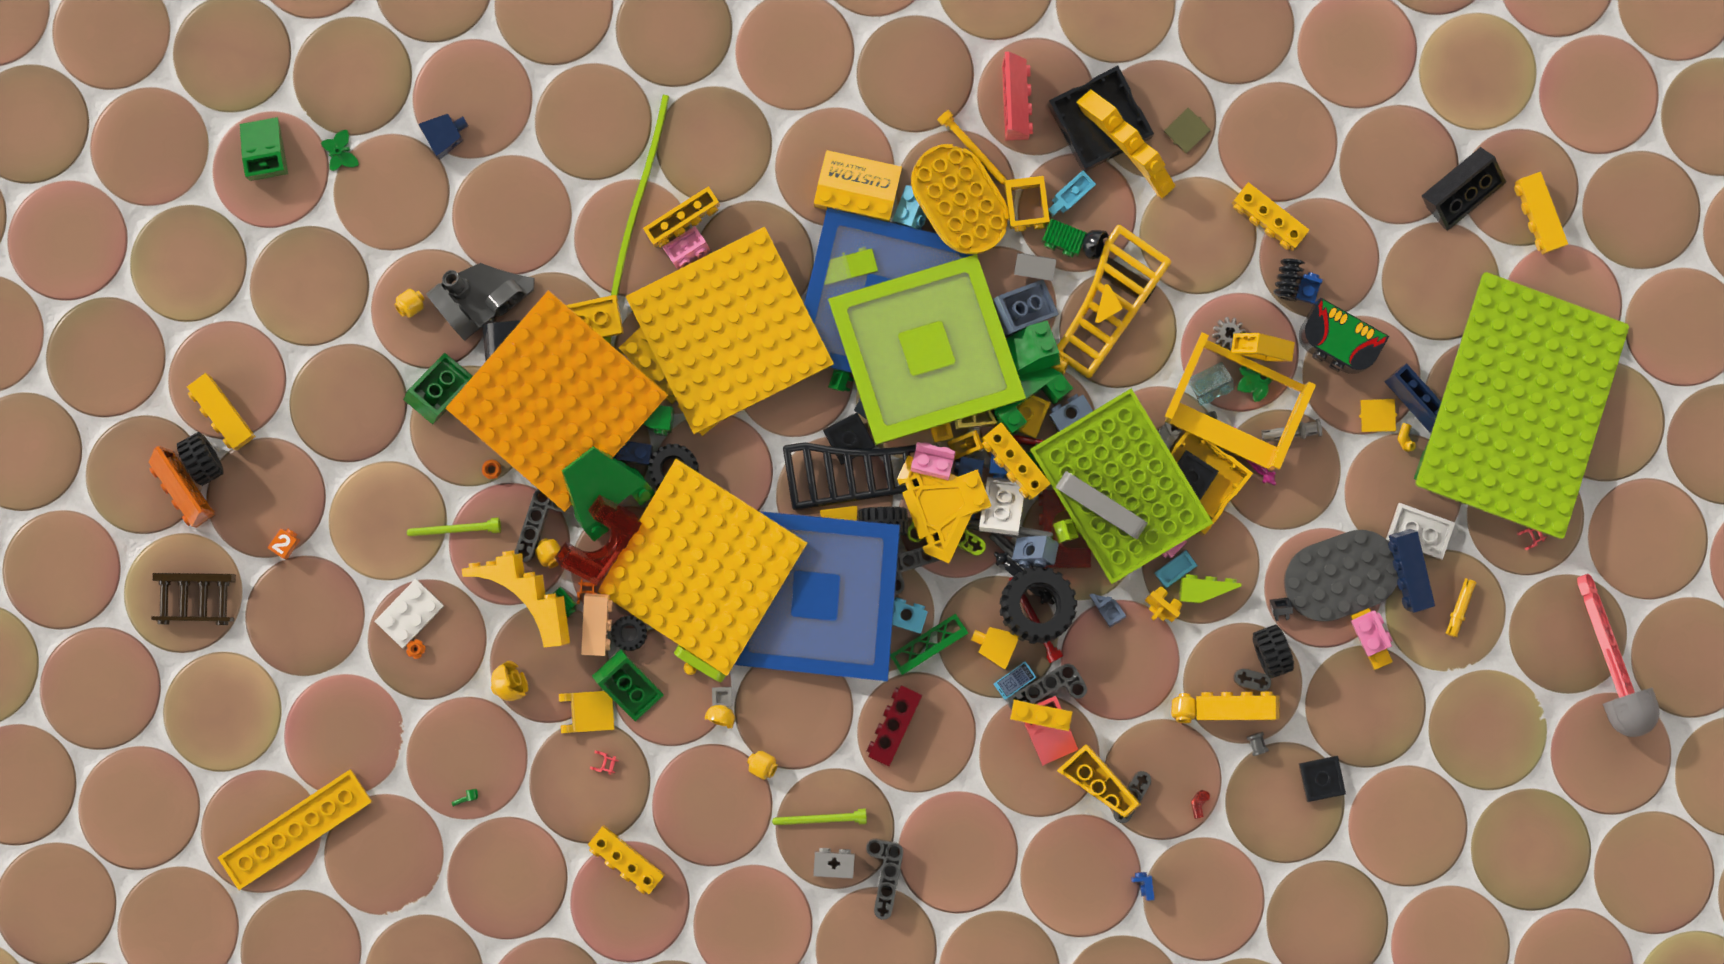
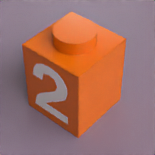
(284, 543)

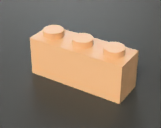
(596, 624)

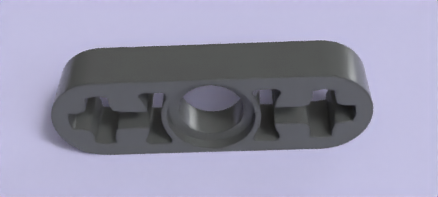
(1140, 795)

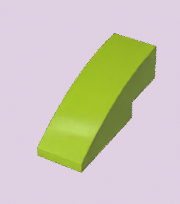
(1065, 530)

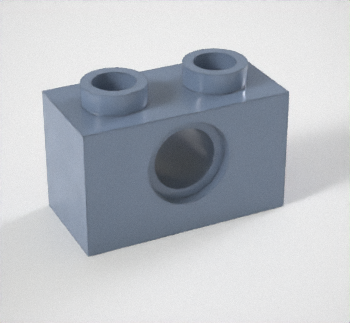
(1077, 403)
(1035, 551)

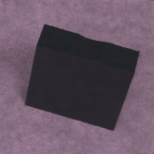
(1086, 140)

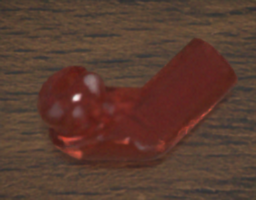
(1198, 801)

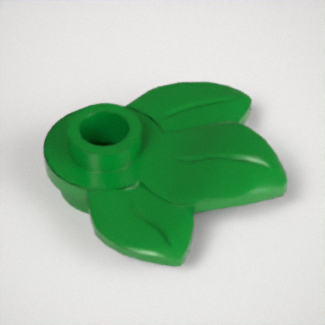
(1253, 383)

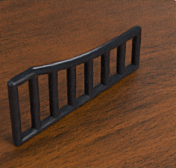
(846, 453)

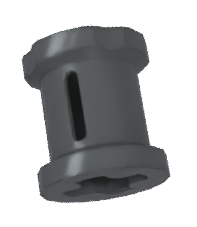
(1257, 743)

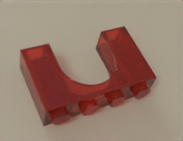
(1066, 557)
(594, 564)

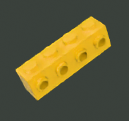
(1541, 213)
(681, 217)
(1270, 217)
(221, 412)
(1015, 461)
(626, 860)

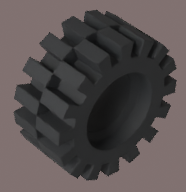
(629, 621)

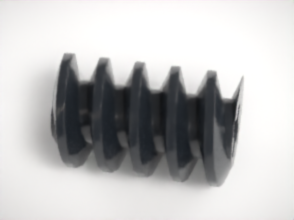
(1288, 279)

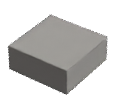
(722, 696)

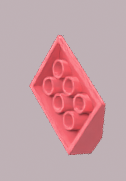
(1016, 97)

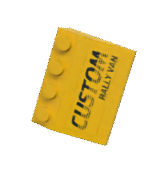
(857, 186)

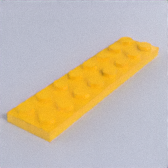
(294, 829)

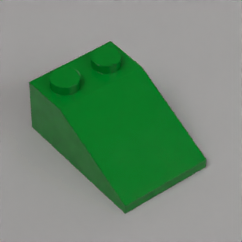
(1033, 348)
(437, 388)
(661, 420)
(627, 685)

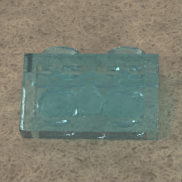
(1211, 383)

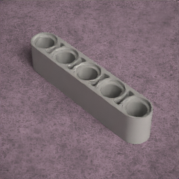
(1101, 505)

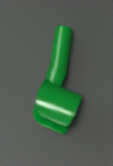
(471, 795)

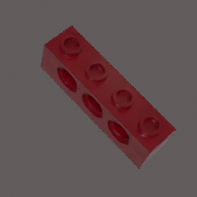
(912, 700)

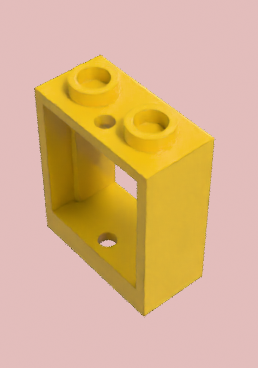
(1025, 183)
(1262, 347)

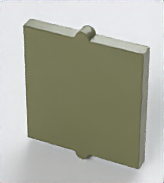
(1187, 130)

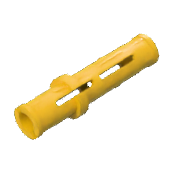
(1458, 614)

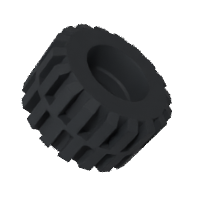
(665, 453)
(200, 458)
(886, 515)
(1273, 651)

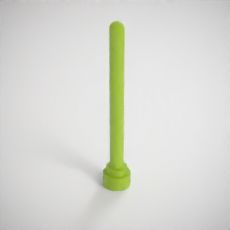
(492, 525)
(858, 816)

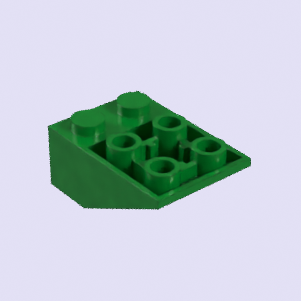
(262, 149)

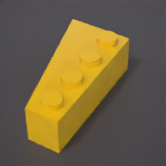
(1238, 707)

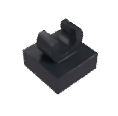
(1281, 607)

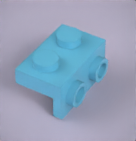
(909, 211)

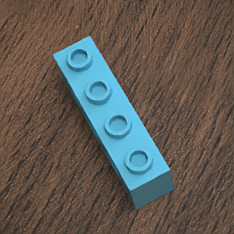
(918, 616)

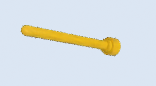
(948, 120)

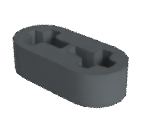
(1251, 684)

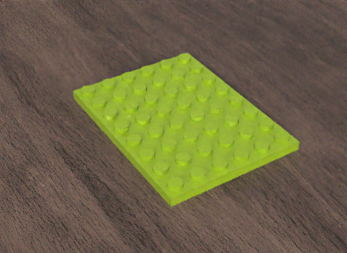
(1129, 463)

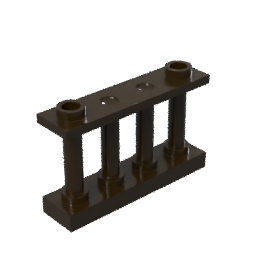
(184, 581)

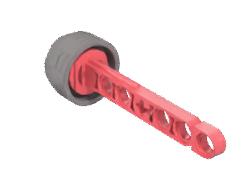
(1633, 711)

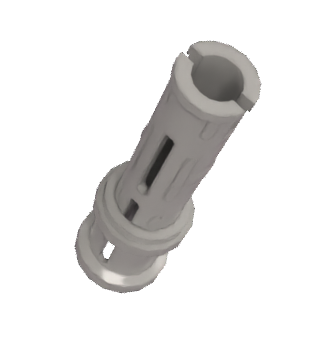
(1302, 431)

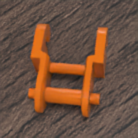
(583, 591)

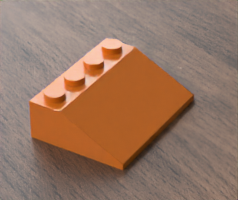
(180, 486)

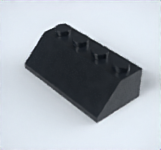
(1464, 188)

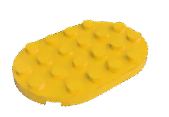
(959, 199)

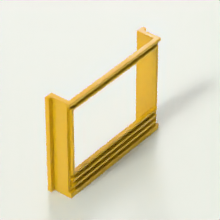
(1226, 435)

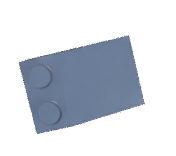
(1024, 307)

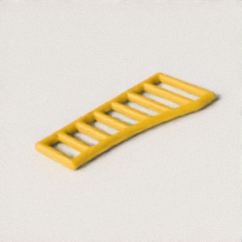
(1097, 285)

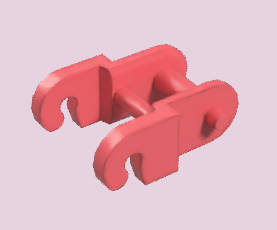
(1534, 540)
(610, 770)

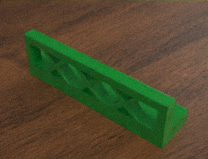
(931, 651)

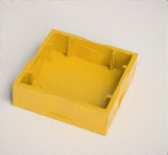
(1228, 481)

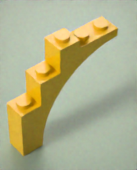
(1128, 140)
(546, 608)

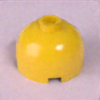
(508, 683)

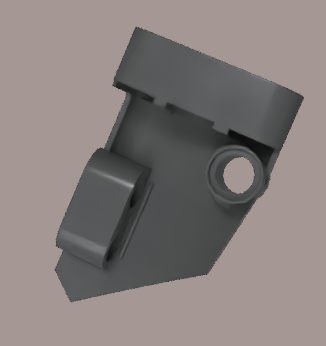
(478, 296)

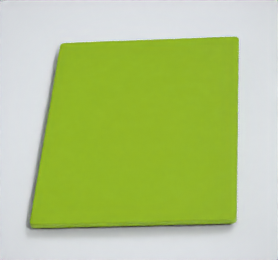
(1522, 405)

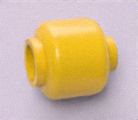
(409, 303)
(547, 551)
(1184, 708)
(762, 765)

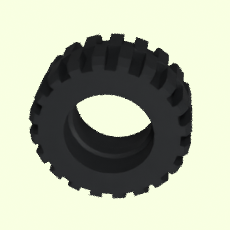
(1056, 586)

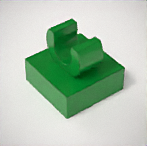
(839, 381)

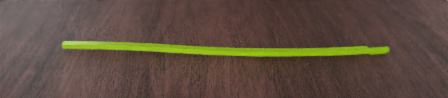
(639, 195)

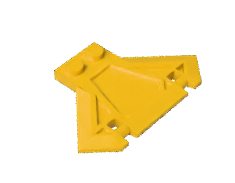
(942, 507)

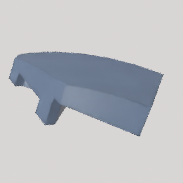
(1108, 609)

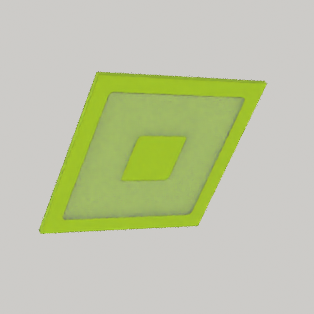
(926, 349)

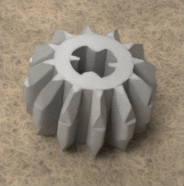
(1221, 331)

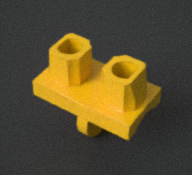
(1161, 608)

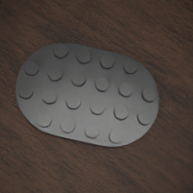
(1341, 575)

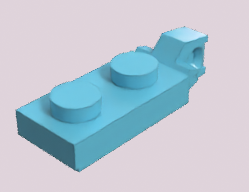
(1071, 193)

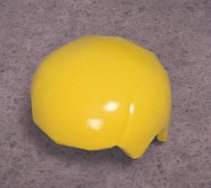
(720, 715)

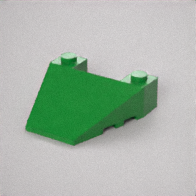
(1047, 380)
(601, 474)

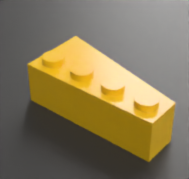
(1097, 779)

